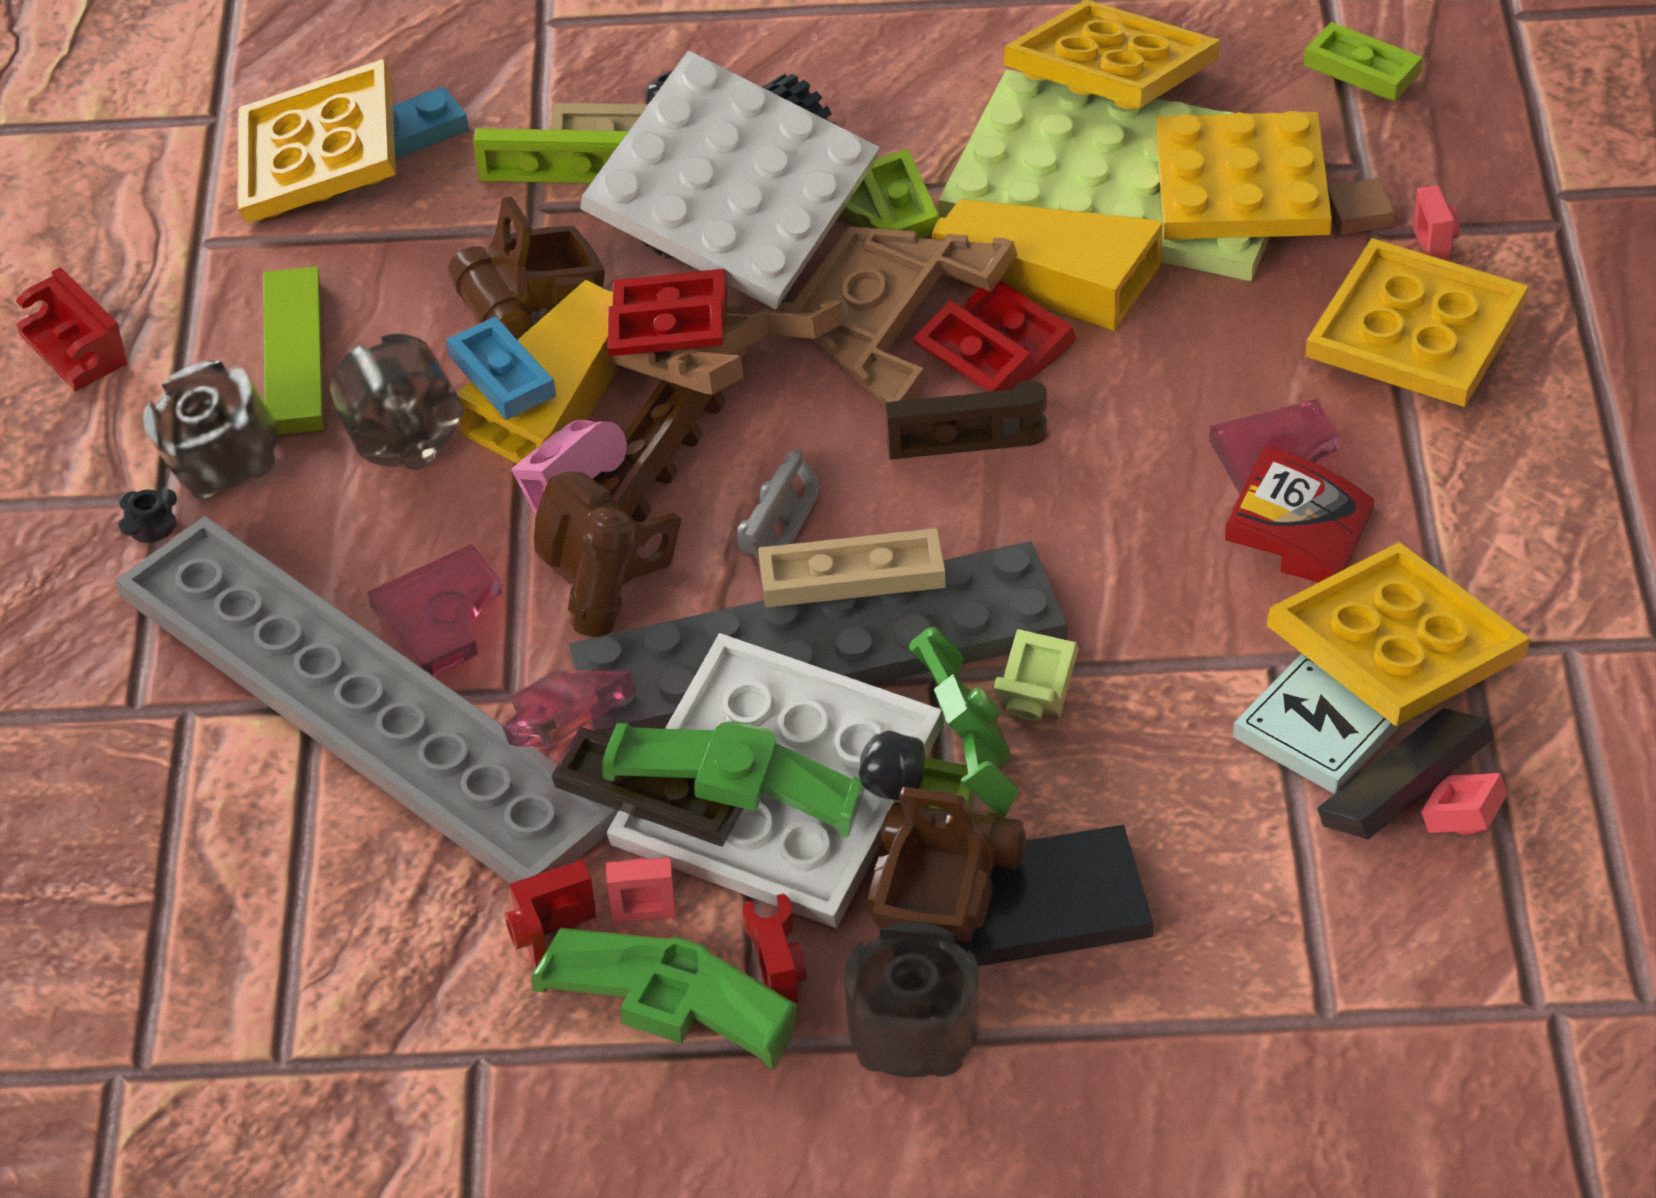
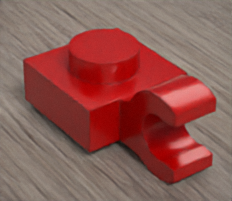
(778, 961)

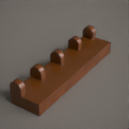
(652, 439)

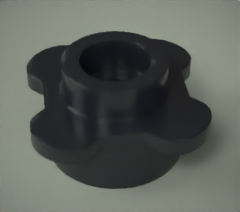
(148, 514)

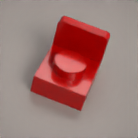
(548, 903)

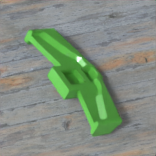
(972, 717)
(735, 769)
(670, 988)

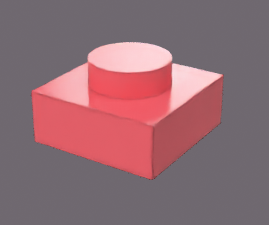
(1435, 222)
(1464, 803)
(641, 889)

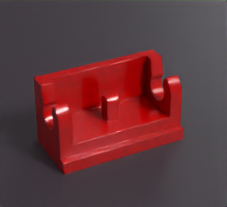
(71, 331)

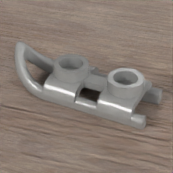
(779, 503)

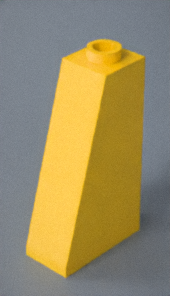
(1066, 259)
(574, 352)

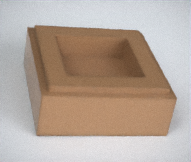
(1360, 206)

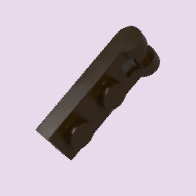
(967, 422)

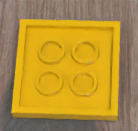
(1111, 54)
(316, 142)
(1242, 175)
(1417, 322)
(1398, 633)

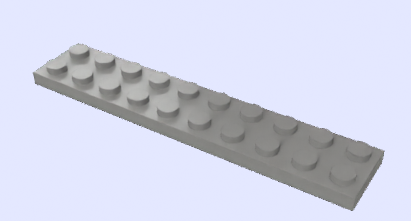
(364, 702)

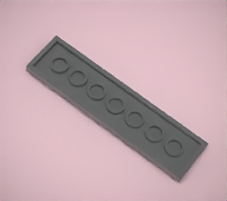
(857, 637)

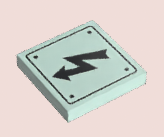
(1313, 726)

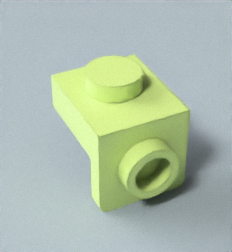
(1036, 676)

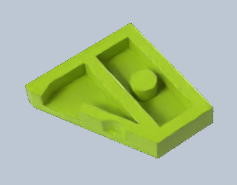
(893, 198)

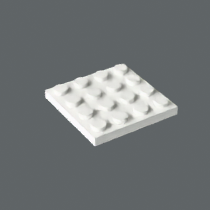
(730, 178)
(779, 845)

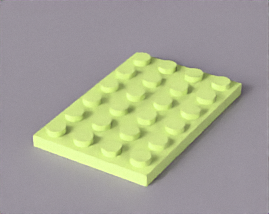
(1082, 156)

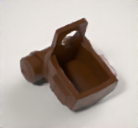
(523, 270)
(595, 547)
(941, 862)

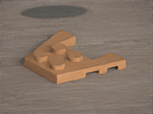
(881, 284)
(720, 366)

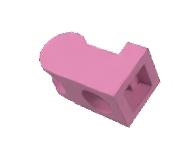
(576, 447)

